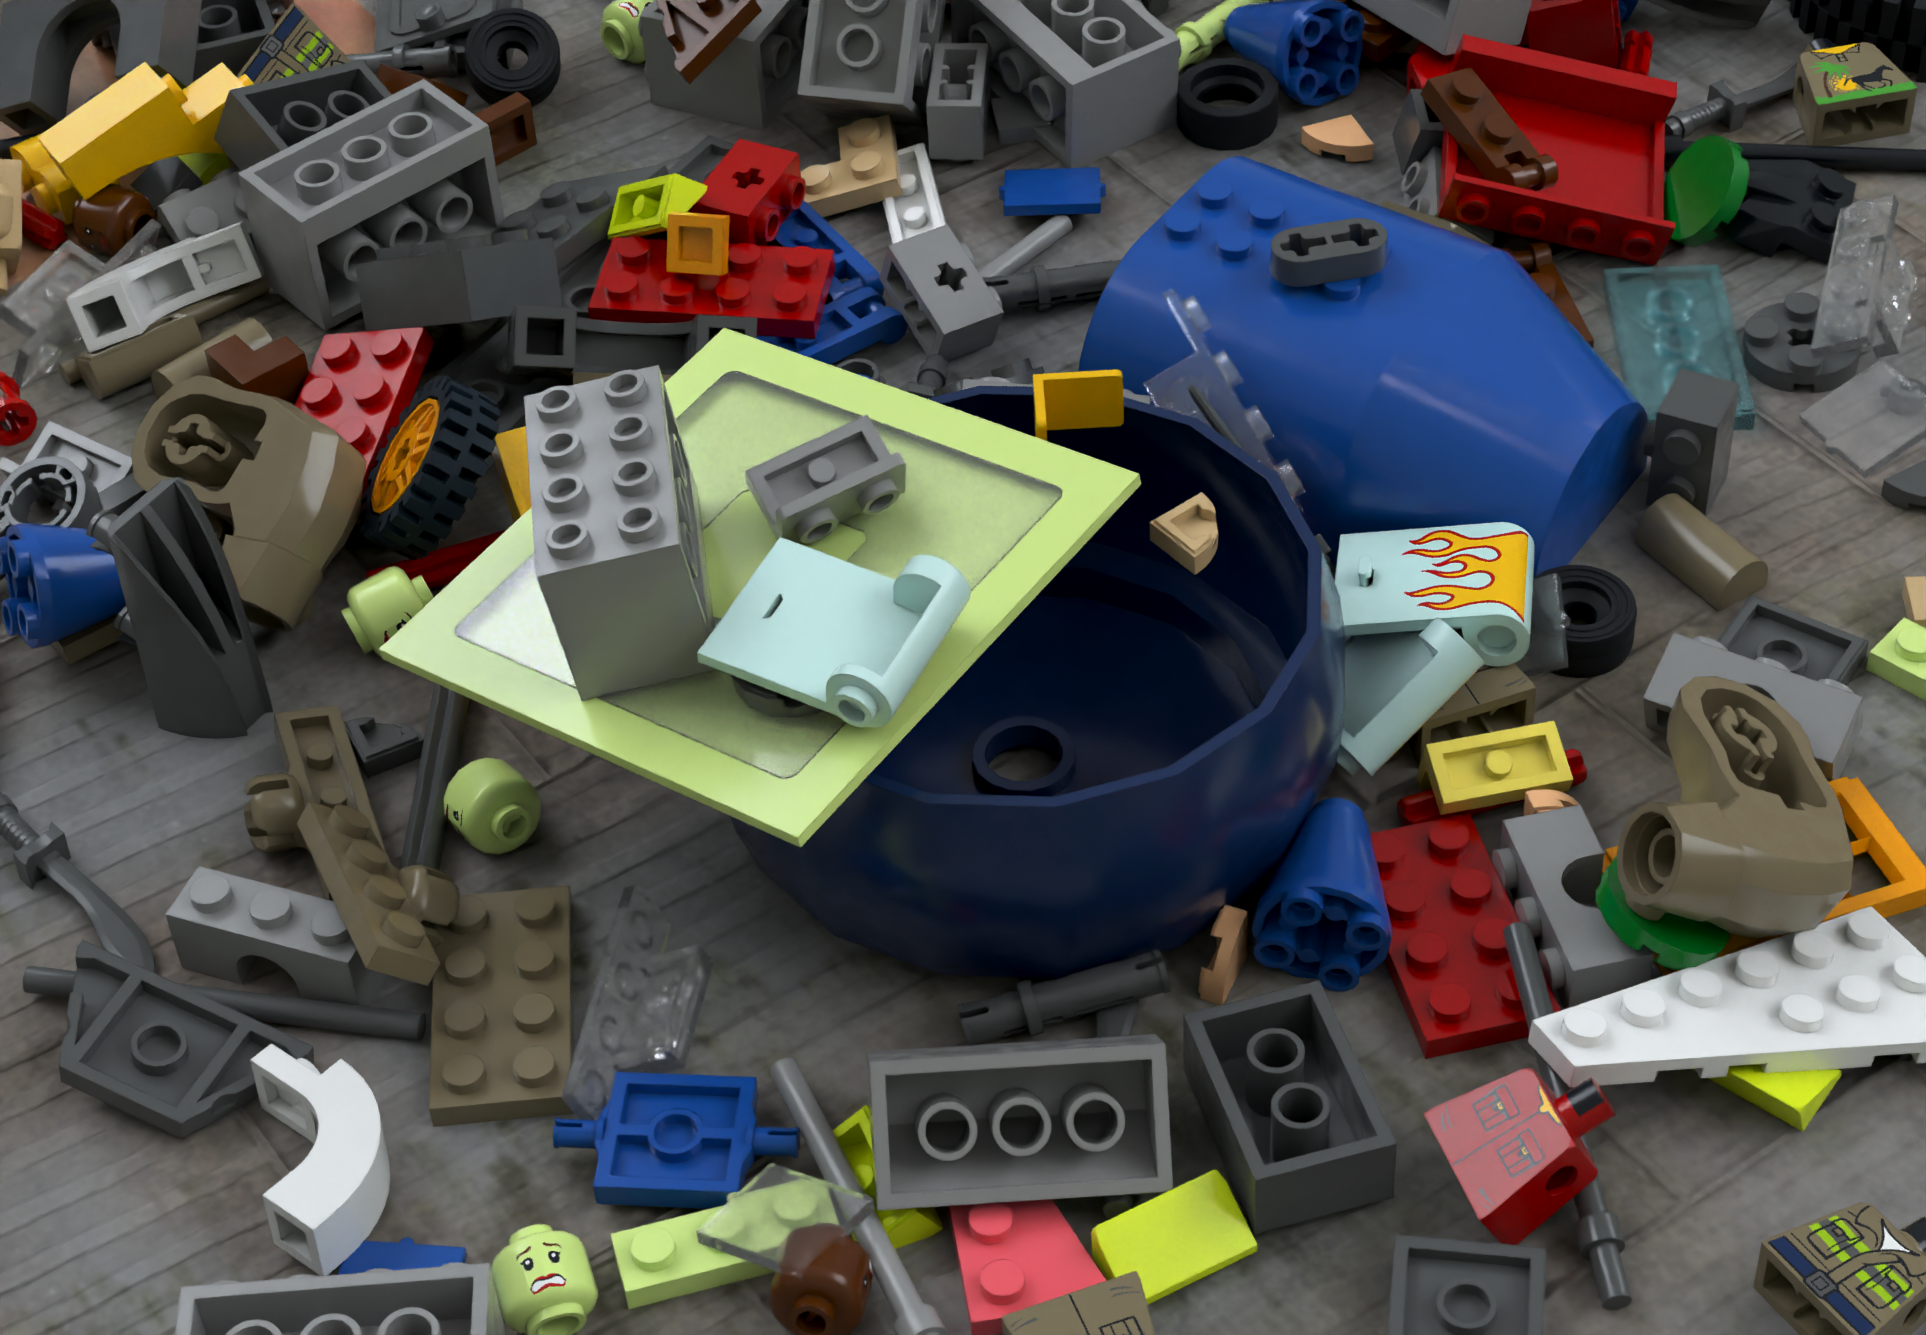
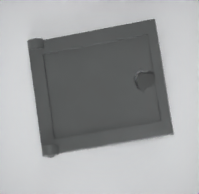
(425, 20)

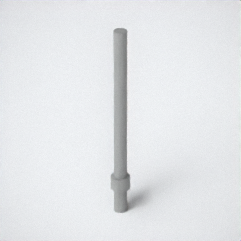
(911, 1312)

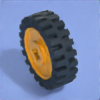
(429, 468)

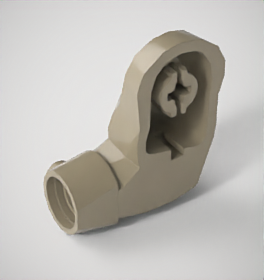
(267, 472)
(1756, 824)

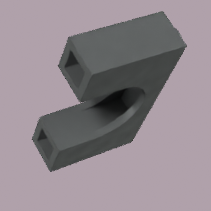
(47, 36)
(557, 342)

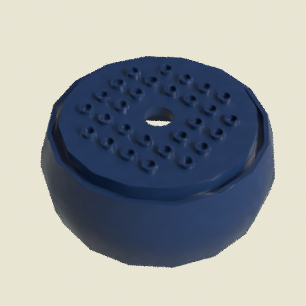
(1180, 719)

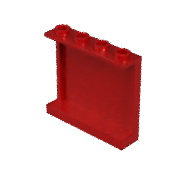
(1599, 130)

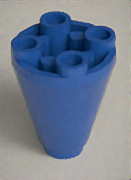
(1303, 43)
(55, 583)
(1325, 902)

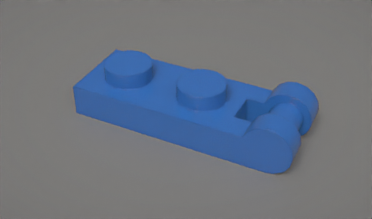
(809, 229)
(848, 327)

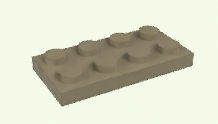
(503, 1008)

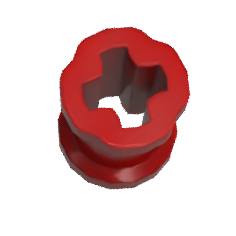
(15, 412)

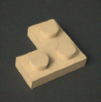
(863, 175)

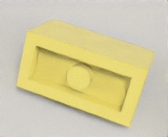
(1494, 767)

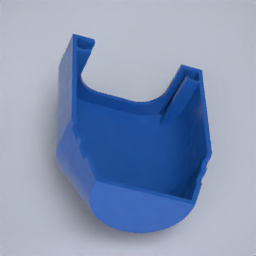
(1393, 393)

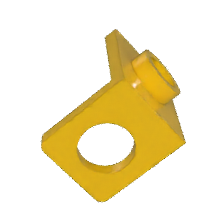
(1077, 400)

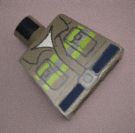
(291, 49)
(1847, 1274)

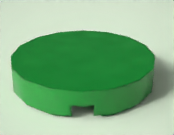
(1705, 189)
(1677, 939)

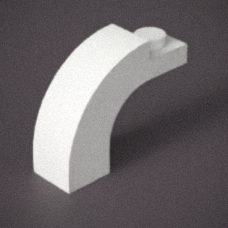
(162, 282)
(343, 1184)

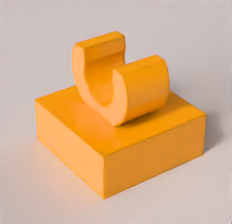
(697, 243)

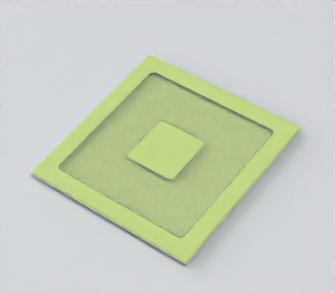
(973, 495)

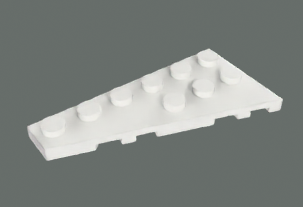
(1784, 1004)

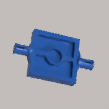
(675, 1139)

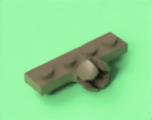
(318, 770)
(380, 905)

